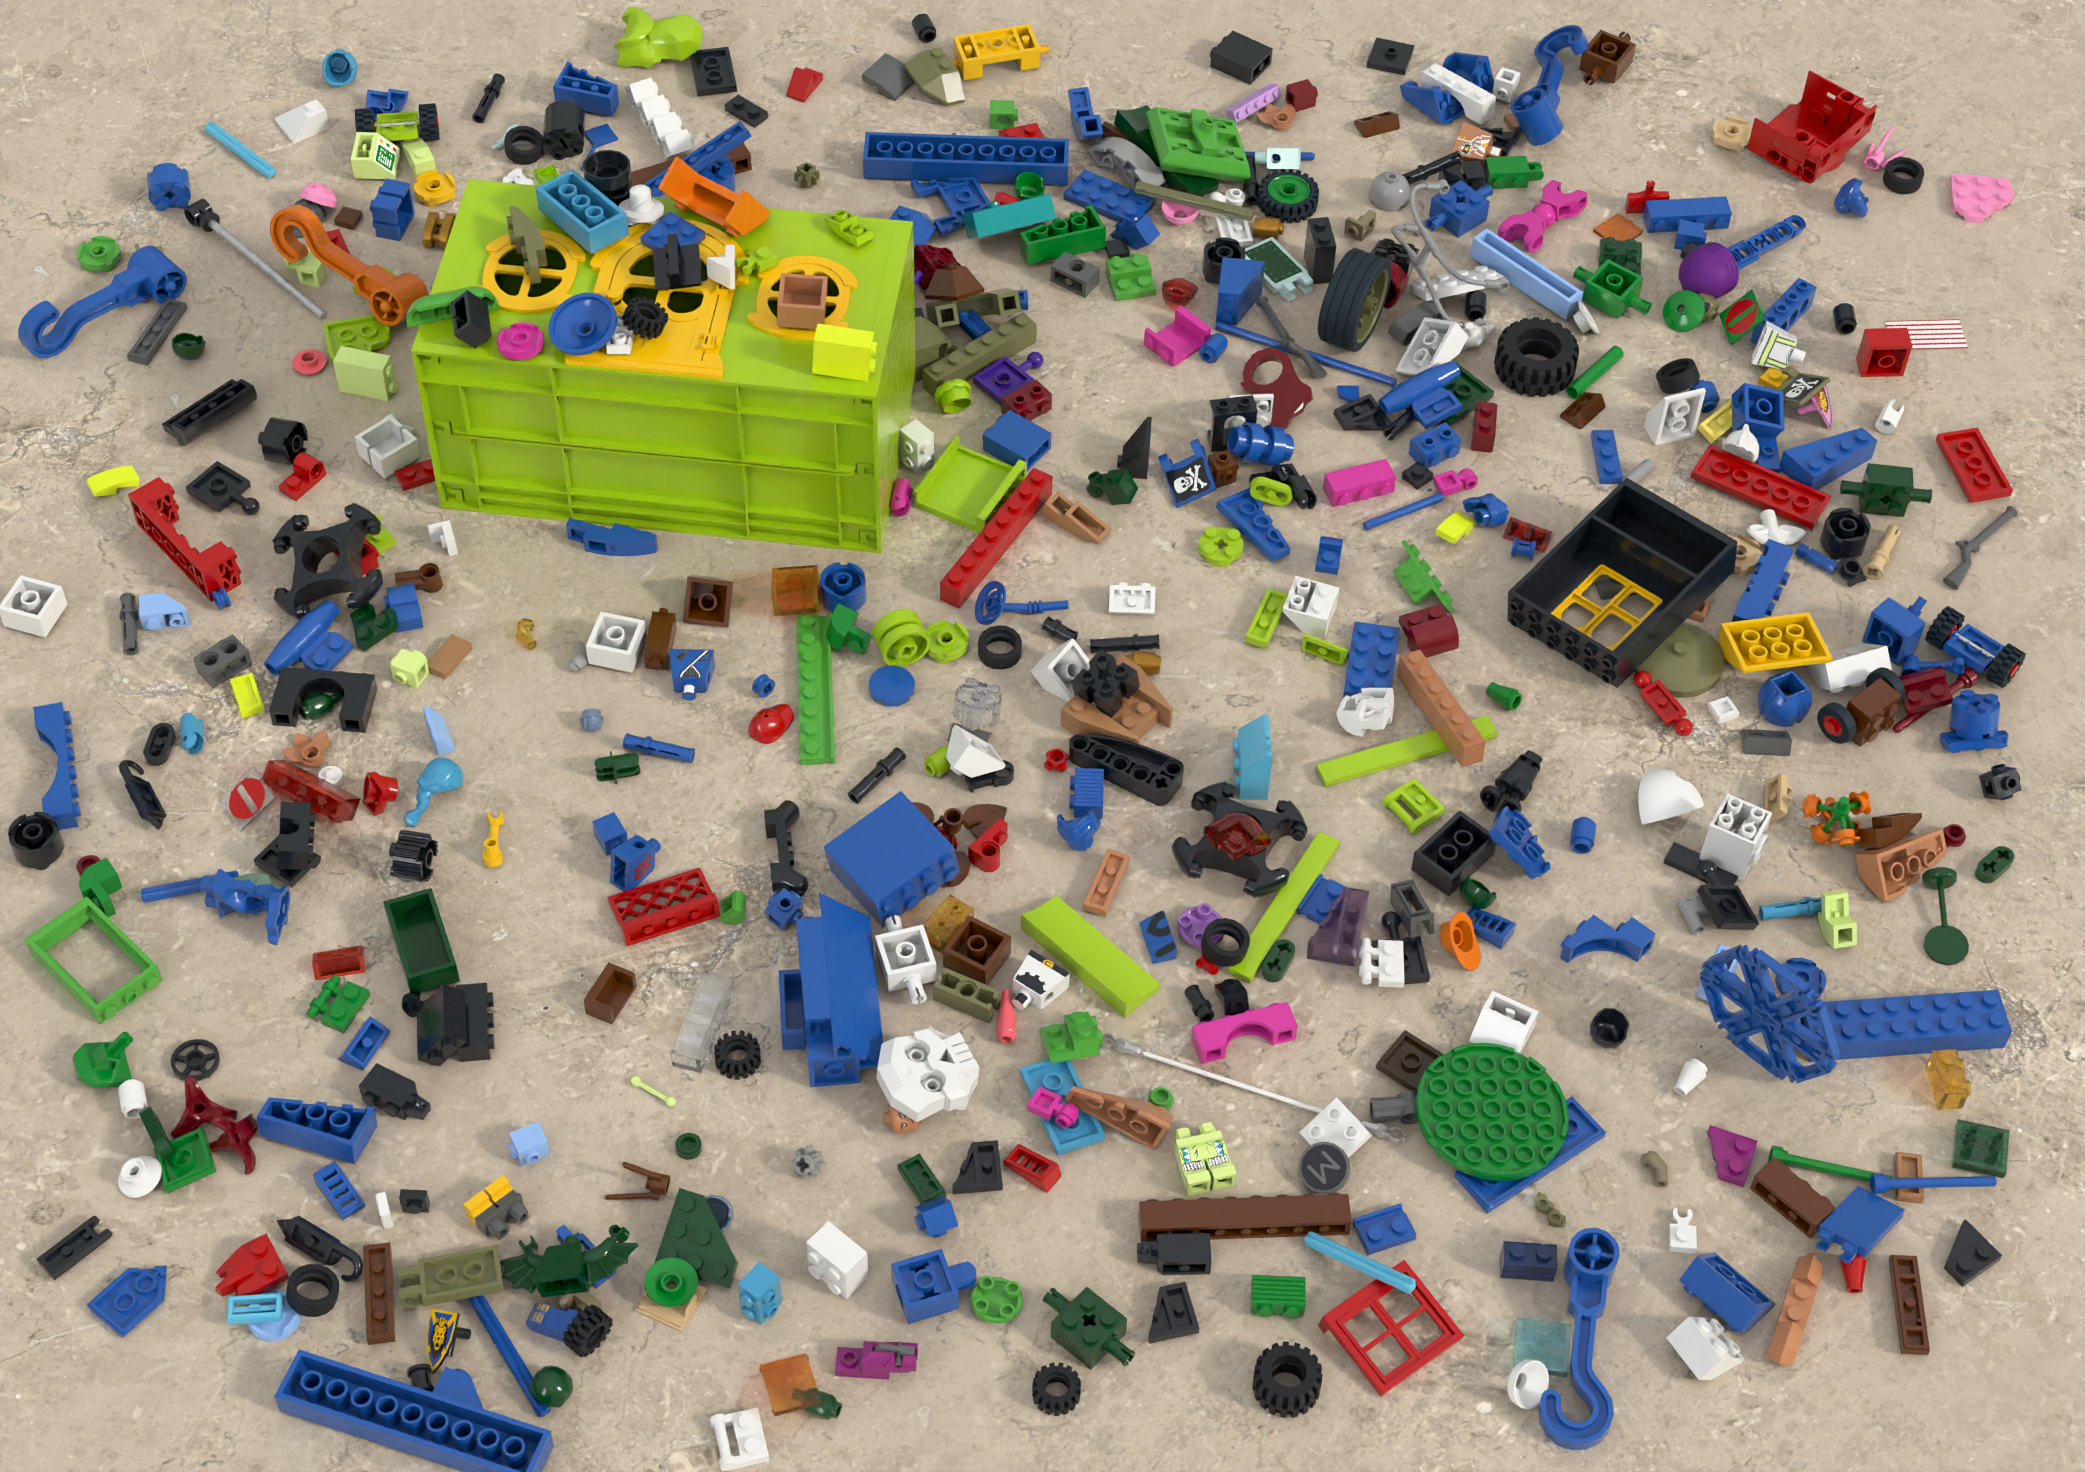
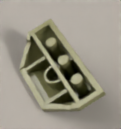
(936, 76)

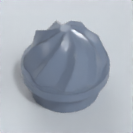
(591, 719)

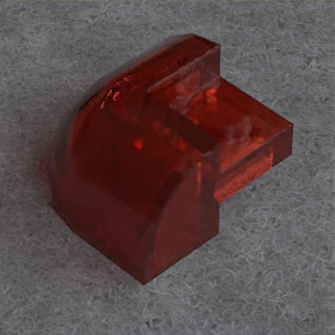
(1237, 834)

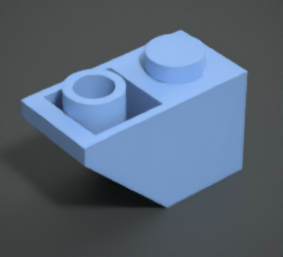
(161, 612)

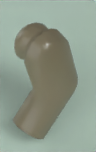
(1659, 1166)

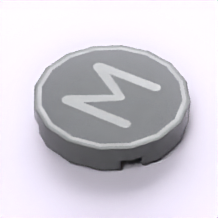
(1324, 1168)

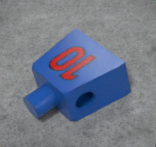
(632, 862)

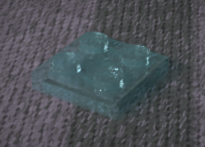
(1543, 1342)

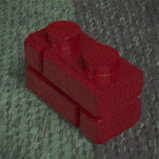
(1484, 427)

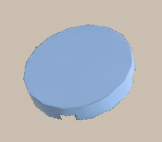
(277, 1330)

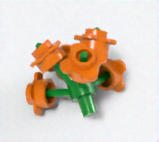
(1837, 811)

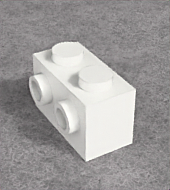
(916, 446)

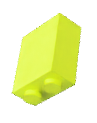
(844, 352)

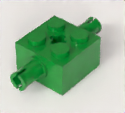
(1612, 289)

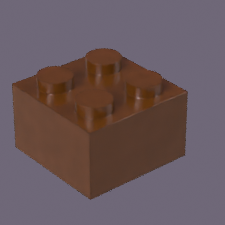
(977, 950)

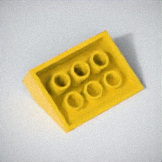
(1773, 643)

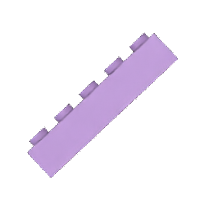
(1253, 102)

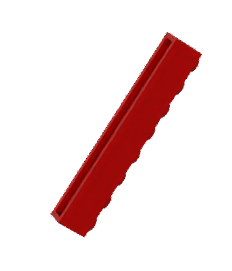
(996, 538)

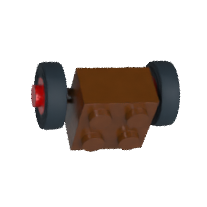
(1866, 712)

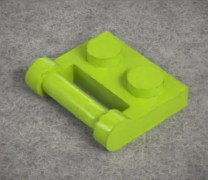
(1416, 799)

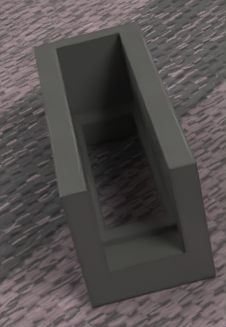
(1407, 891)

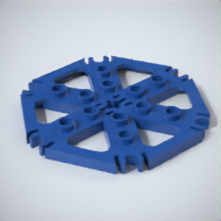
(1769, 1014)

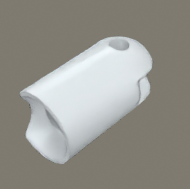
(1889, 417)

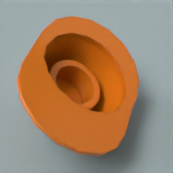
(1460, 940)

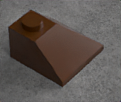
(953, 283)
(708, 601)

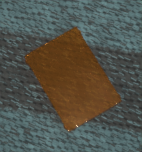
(790, 1384)

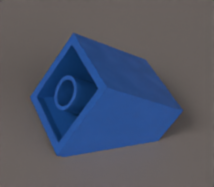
(1238, 288)

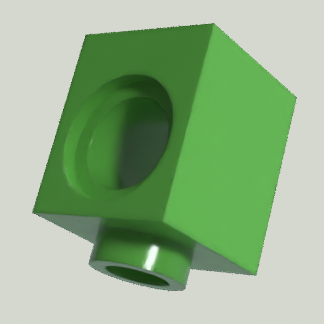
(1002, 114)

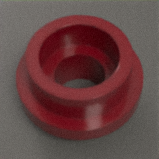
(1954, 835)

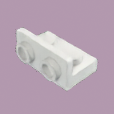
(1132, 599)

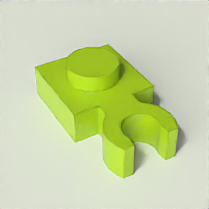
(758, 259)

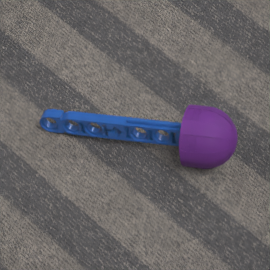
(1716, 269)

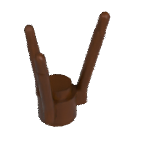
(656, 1183)

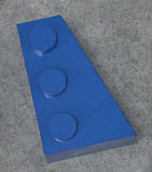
(589, 92)

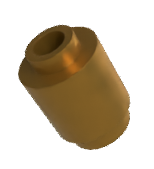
(1268, 227)
(1147, 661)

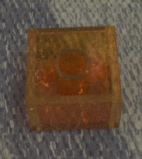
(795, 590)

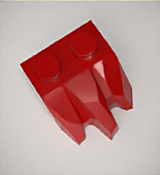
(251, 1269)

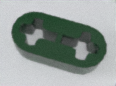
(1998, 868)
(1282, 962)

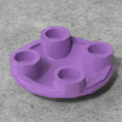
(1193, 923)

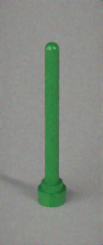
(1783, 1156)

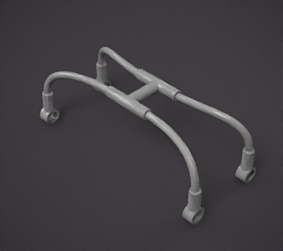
(1430, 246)

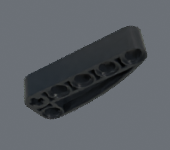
(1129, 766)

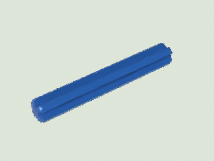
(176, 888)

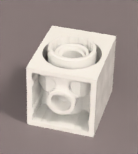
(1736, 836)

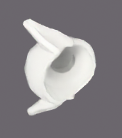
(1742, 444)

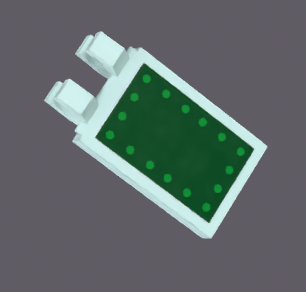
(1280, 269)

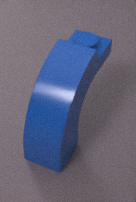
(1084, 122)

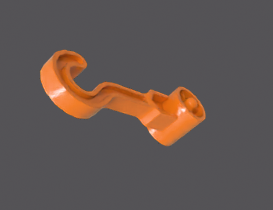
(387, 294)

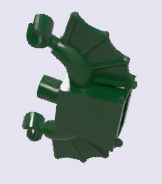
(567, 1266)

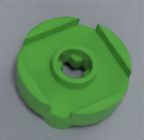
(106, 261)

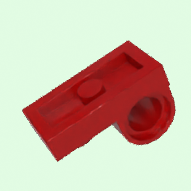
(306, 474)
(985, 851)

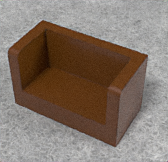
(610, 993)

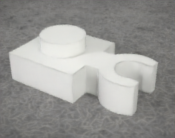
(1681, 1234)

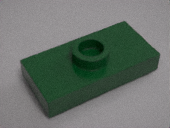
(921, 1179)

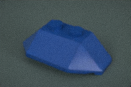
(922, 224)

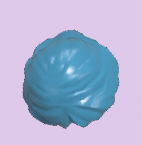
(438, 777)

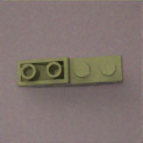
(527, 242)

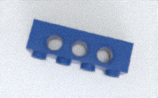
(1788, 307)

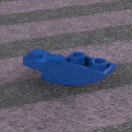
(617, 541)

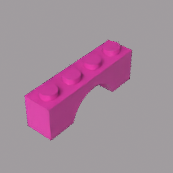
(1272, 1023)

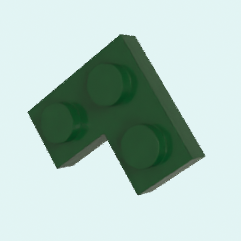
(371, 628)

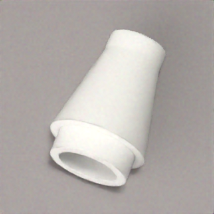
(1690, 1076)

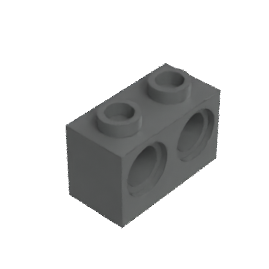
(222, 661)

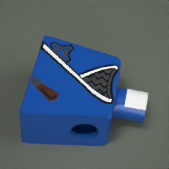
(691, 671)

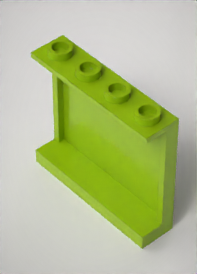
(967, 486)

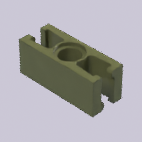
(954, 988)

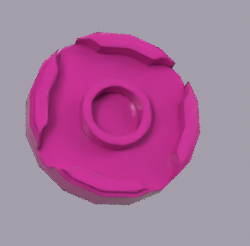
(520, 341)

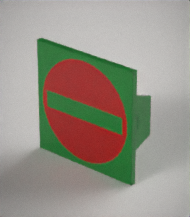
(1742, 316)

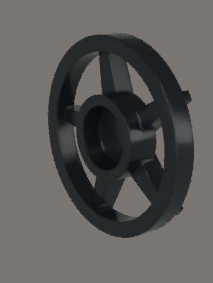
(195, 1059)

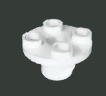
(641, 207)

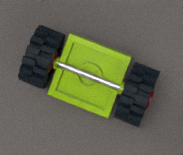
(402, 124)

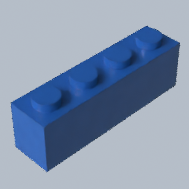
(1666, 214)

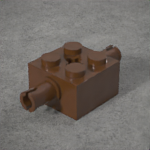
(1607, 57)

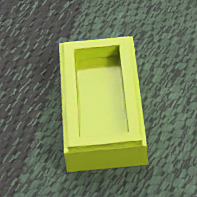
(247, 695)

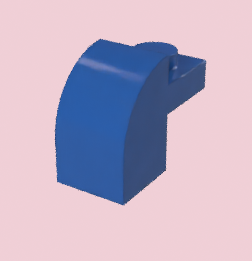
(1329, 555)

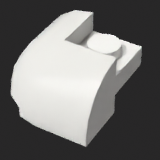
(1366, 710)

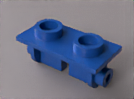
(973, 324)

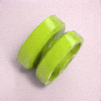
(901, 637)

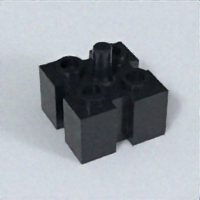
(1106, 683)

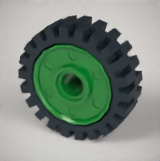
(1288, 195)

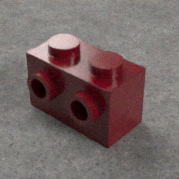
(1028, 401)

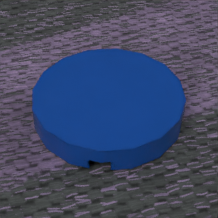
(891, 685)
(1806, 971)

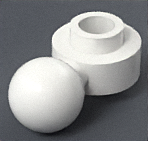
(1232, 196)

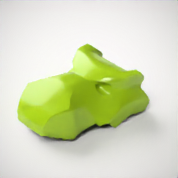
(652, 40)

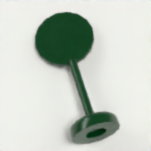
(1944, 942)

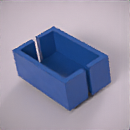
(792, 1010)

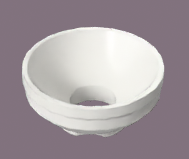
(1532, 1385)

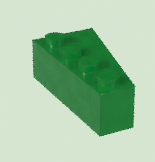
(1073, 235)

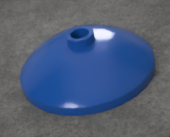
(578, 316)

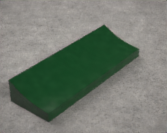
(1135, 127)

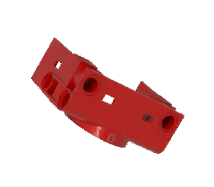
(1815, 132)

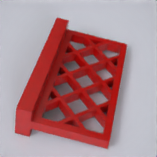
(668, 917)

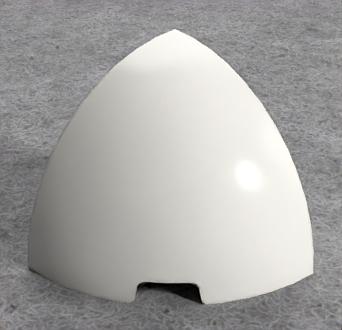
(1665, 796)

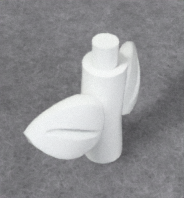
(1769, 530)

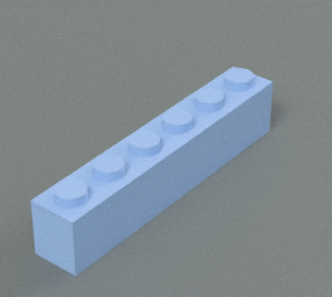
(1526, 274)

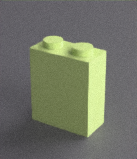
(364, 373)

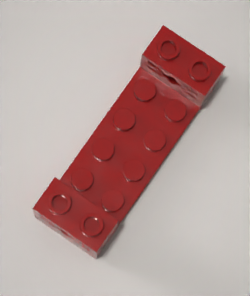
(155, 514)

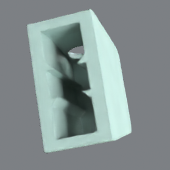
(1289, 156)

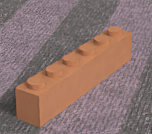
(1441, 708)

